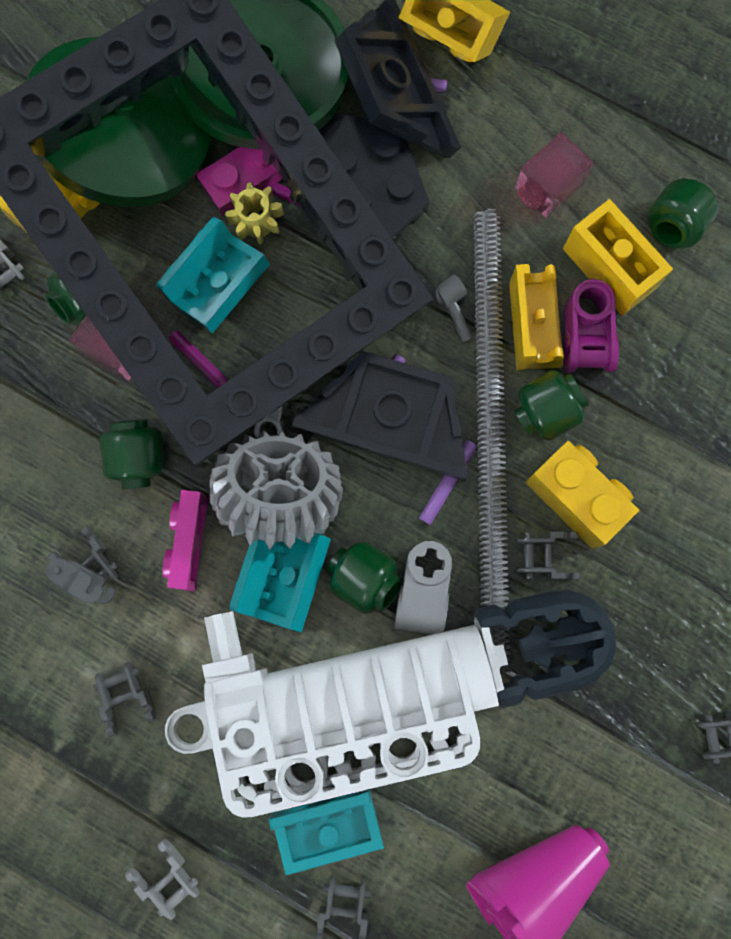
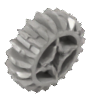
(277, 501)

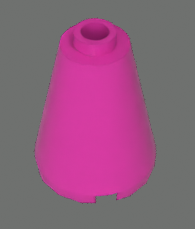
(541, 886)

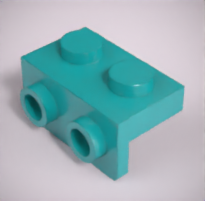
(212, 275)
(280, 581)
(326, 831)

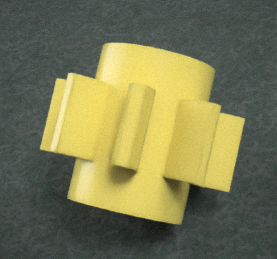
(254, 201)

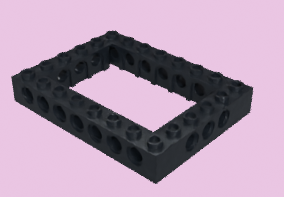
(119, 69)

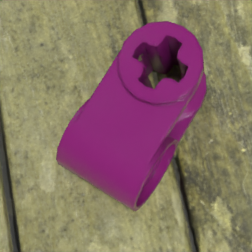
(590, 338)

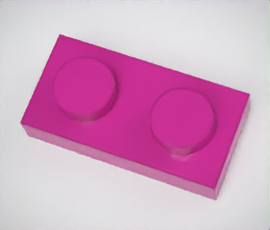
(232, 175)
(188, 521)

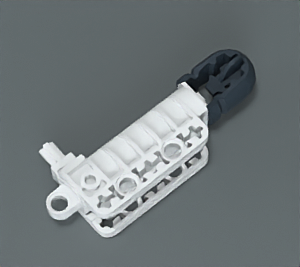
(377, 697)

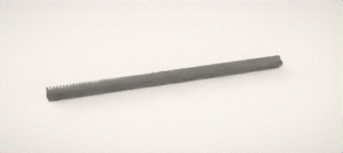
(488, 404)

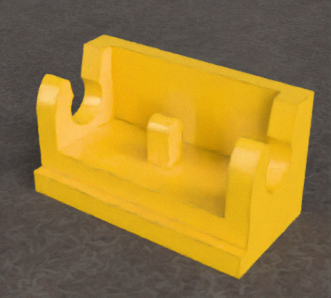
(535, 318)

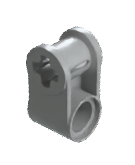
(422, 599)

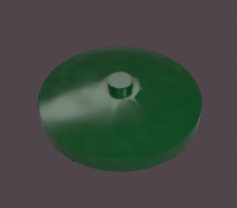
(302, 48)
(137, 152)

